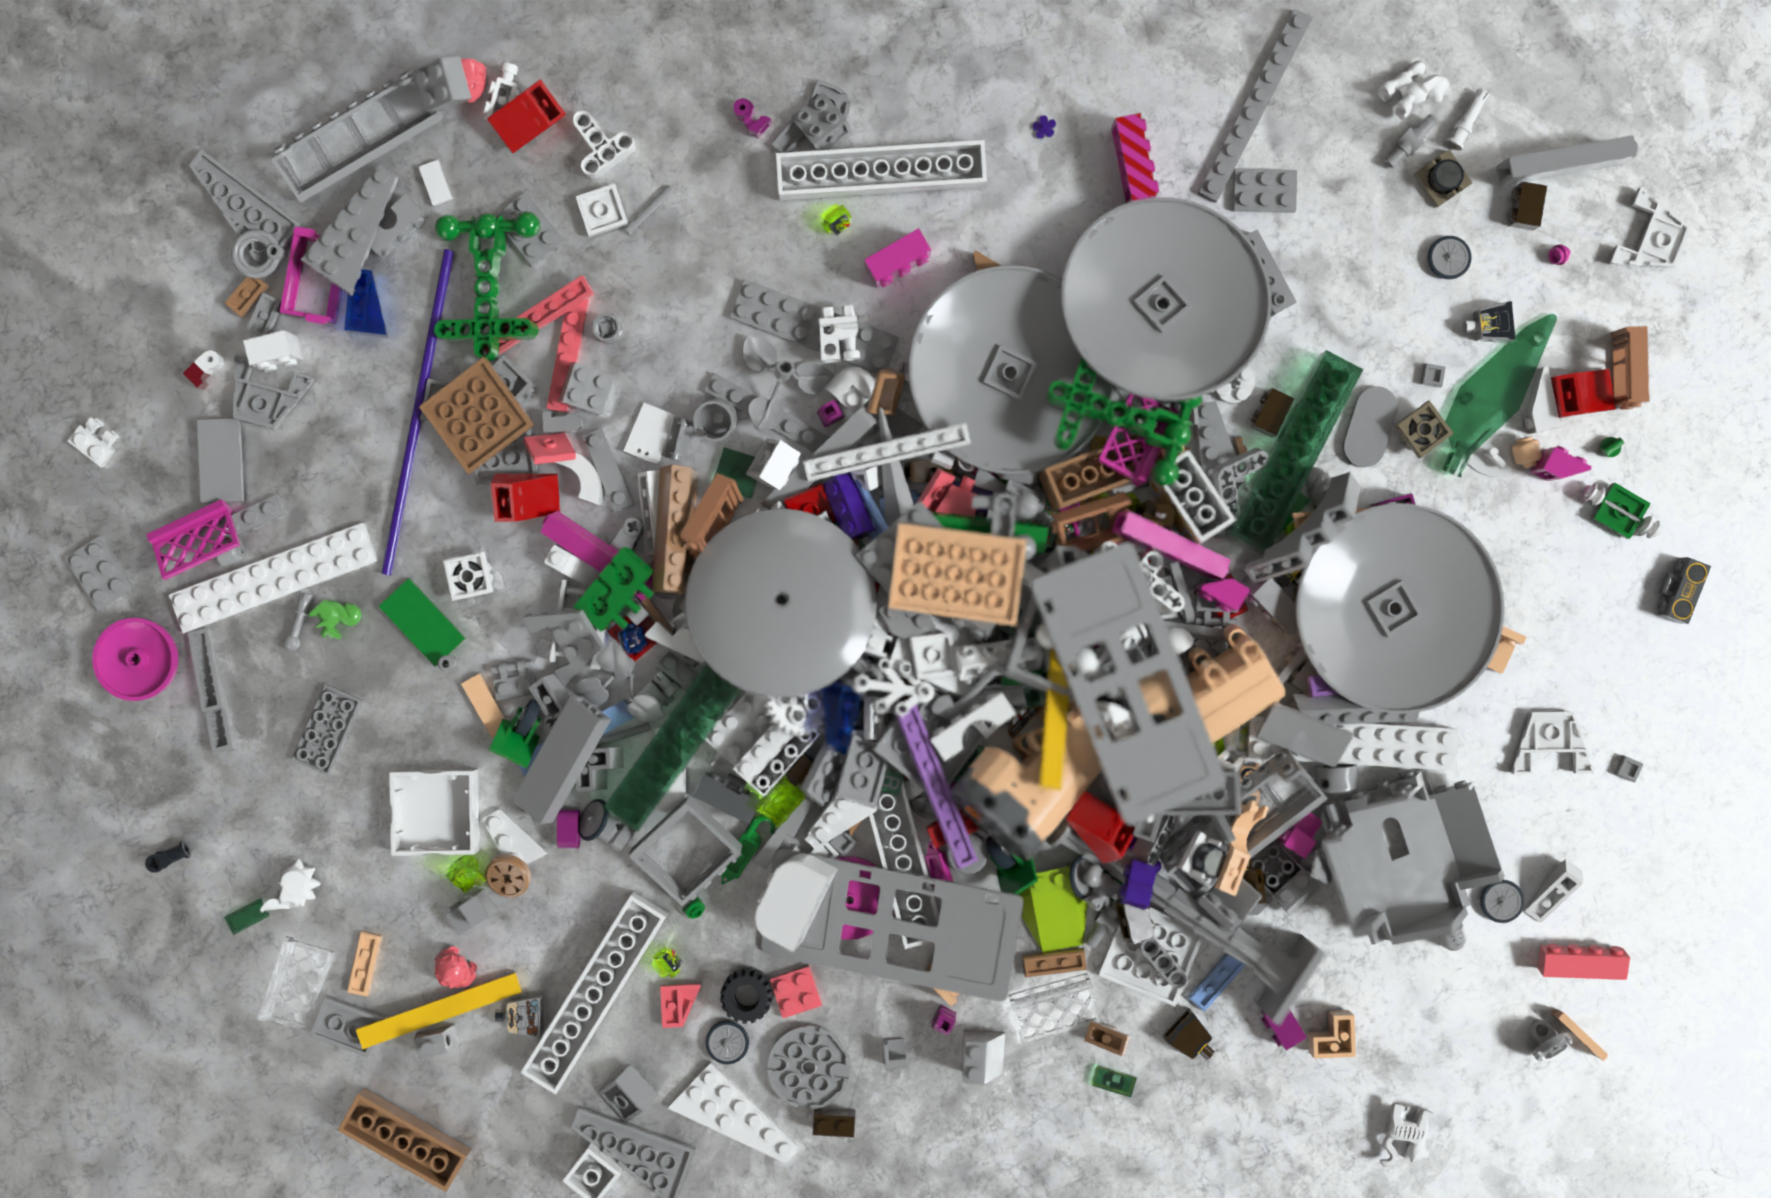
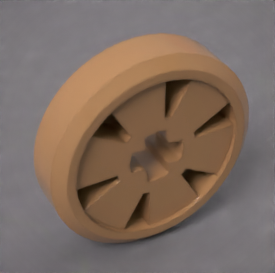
(516, 868)

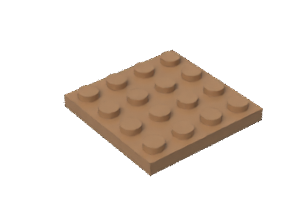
(476, 415)

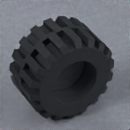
(738, 1010)

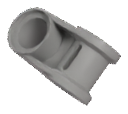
(626, 537)

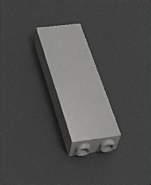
(1566, 160)
(561, 760)

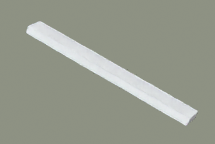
(886, 452)

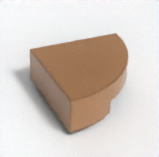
(1238, 445)

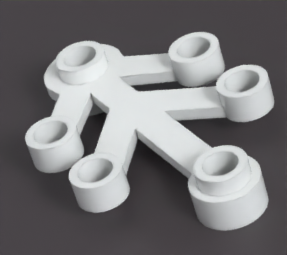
(897, 688)

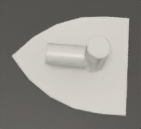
(1492, 458)

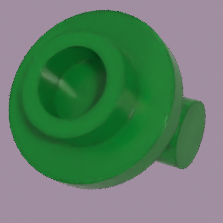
(1611, 446)
(694, 908)

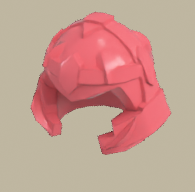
(475, 76)
(453, 969)

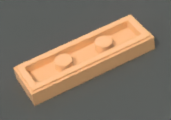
(484, 703)
(364, 963)
(1580, 1034)

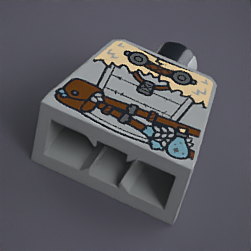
(523, 1015)

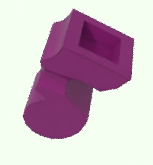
(745, 112)
(830, 413)
(943, 1020)

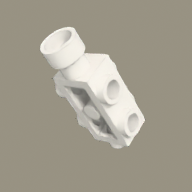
(504, 83)

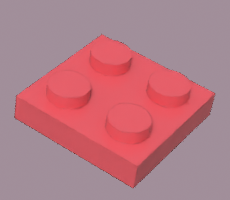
(796, 991)

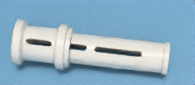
(1463, 127)

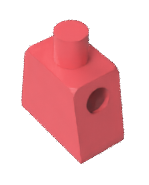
(958, 499)

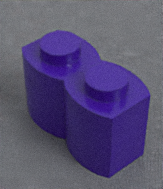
(1138, 884)

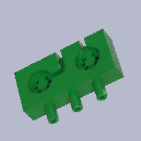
(615, 590)

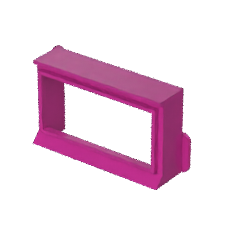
(293, 278)

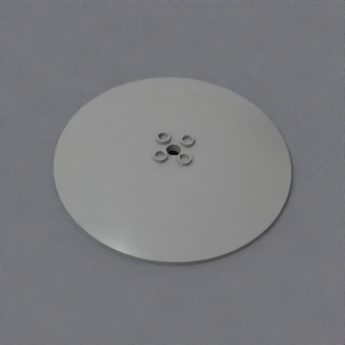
(1176, 255)
(960, 362)
(1445, 617)

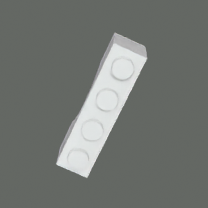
(949, 740)

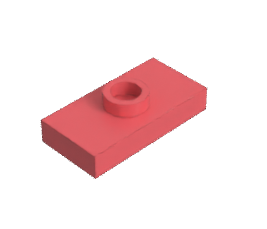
(936, 489)

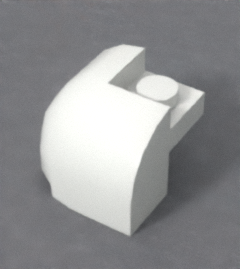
(851, 387)

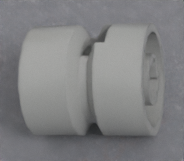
(607, 328)
(616, 833)

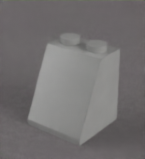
(982, 1056)

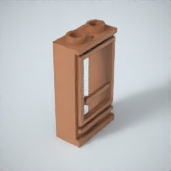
(1630, 367)
(1111, 504)
(711, 514)

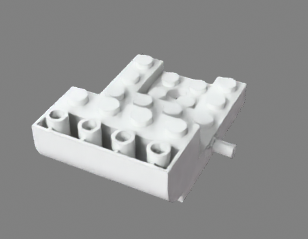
(754, 744)

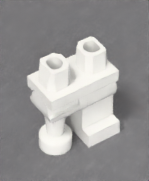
(835, 329)

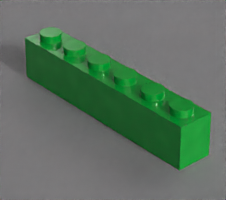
(983, 525)

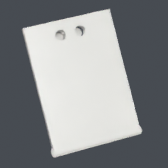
(650, 433)

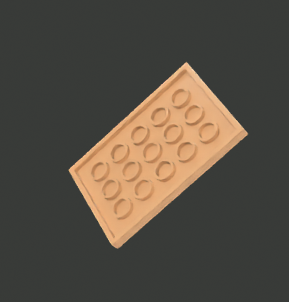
(957, 573)

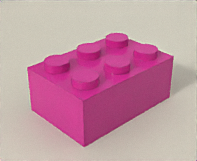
(898, 258)

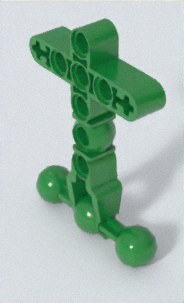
(487, 227)
(1176, 433)

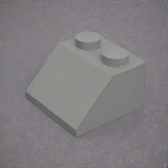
(628, 1094)

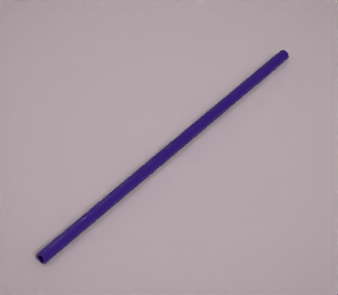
(415, 422)

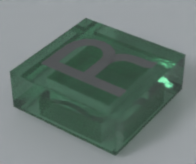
(892, 782)

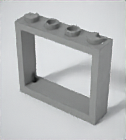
(1010, 667)
(659, 875)

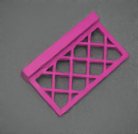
(1147, 457)
(190, 526)

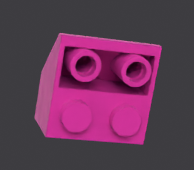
(1559, 464)
(1226, 592)

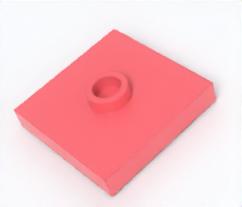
(549, 448)

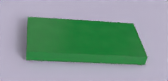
(422, 622)

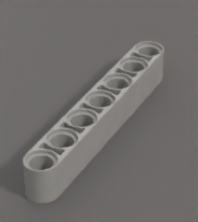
(840, 441)

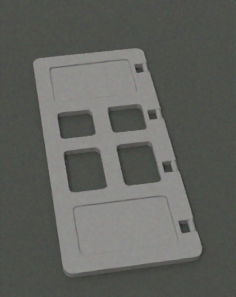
(1163, 761)
(971, 942)

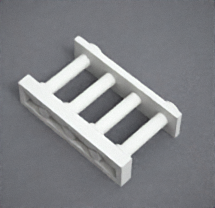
(554, 650)

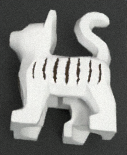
(1406, 1130)

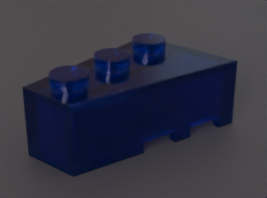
(364, 308)
(839, 714)

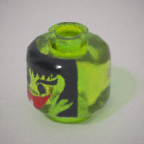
(836, 219)
(667, 963)

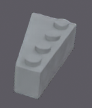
(1212, 440)

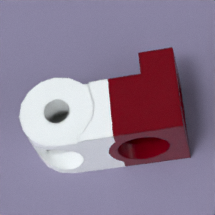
(203, 368)

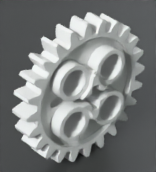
(782, 713)

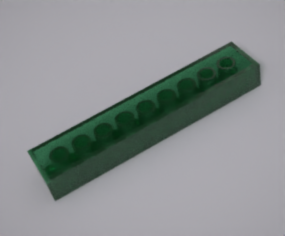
(1295, 452)
(672, 748)

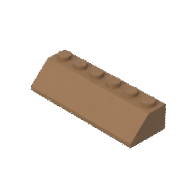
(675, 507)

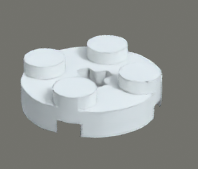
(1241, 391)

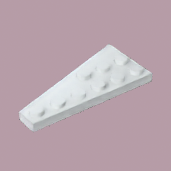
(726, 1109)

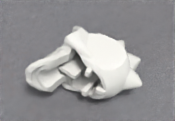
(294, 889)

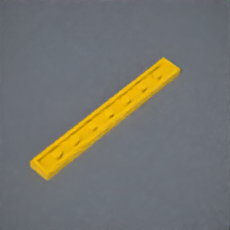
(1054, 727)
(439, 1010)

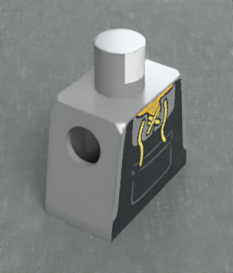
(1492, 323)

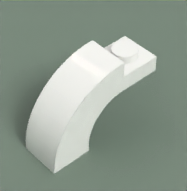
(589, 478)

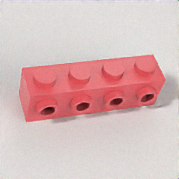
(1583, 962)

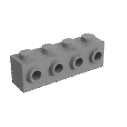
(1280, 292)

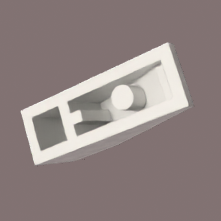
(1542, 408)
(571, 565)
(1555, 890)

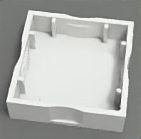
(434, 812)

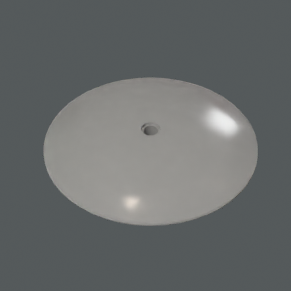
(772, 645)

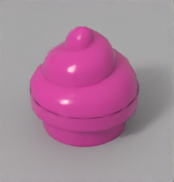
(1559, 254)

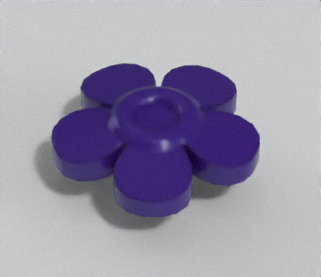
(1044, 127)

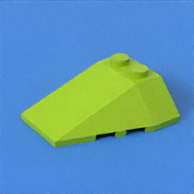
(1054, 911)

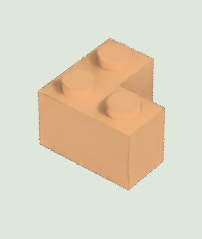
(1338, 1040)

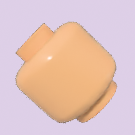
(1527, 451)

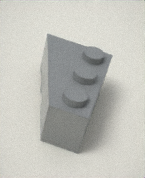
(1273, 603)

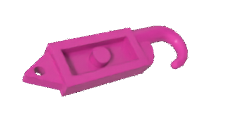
(937, 864)

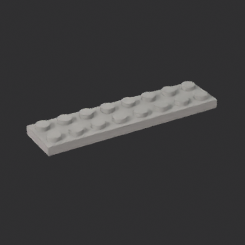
(800, 324)
(1219, 802)

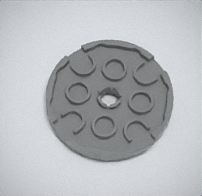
(805, 1088)

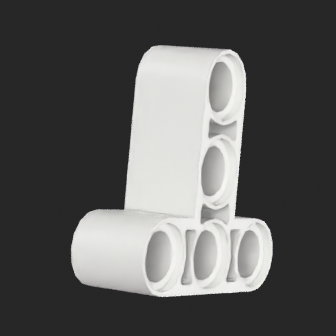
(602, 146)

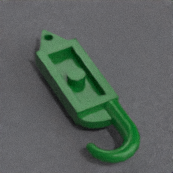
(750, 843)

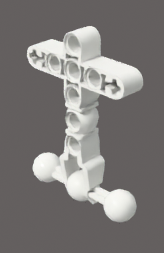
(1168, 602)

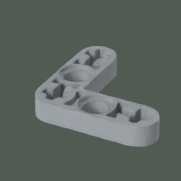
(1231, 474)

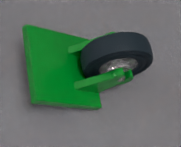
(515, 741)
(1012, 872)

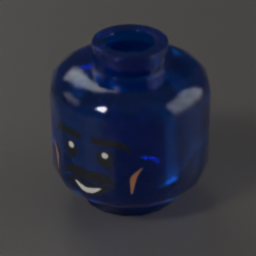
(632, 639)

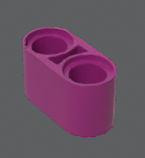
(567, 829)

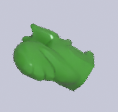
(332, 613)

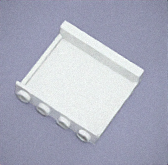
(945, 685)

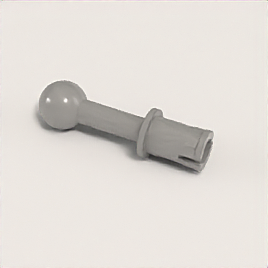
(292, 641)

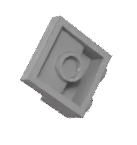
(516, 380)

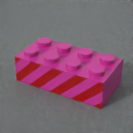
(1133, 158)

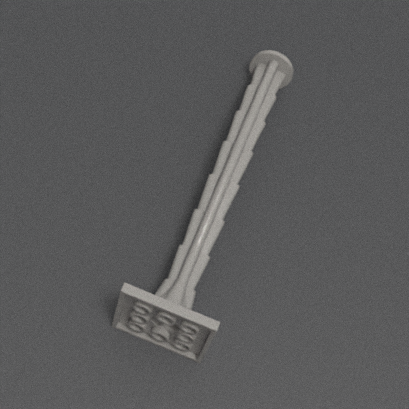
(1281, 972)

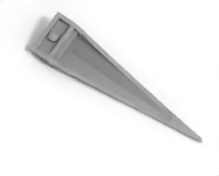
(896, 490)

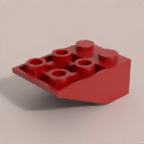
(526, 116)
(1583, 393)
(524, 496)
(1100, 827)

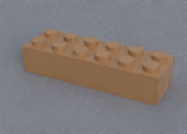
(1086, 477)
(404, 1139)

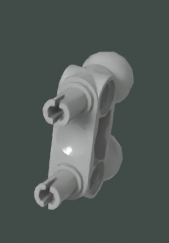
(1023, 505)

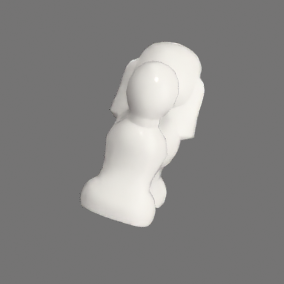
(1413, 92)

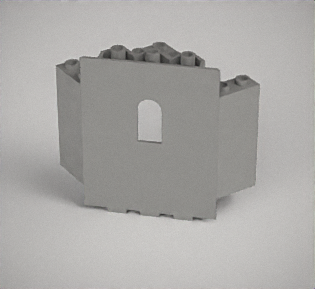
(1425, 889)

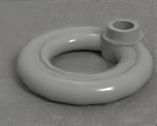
(270, 264)

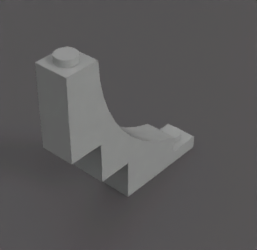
(1317, 530)

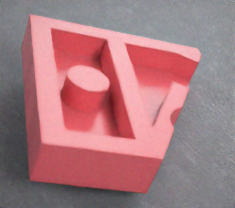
(677, 1003)

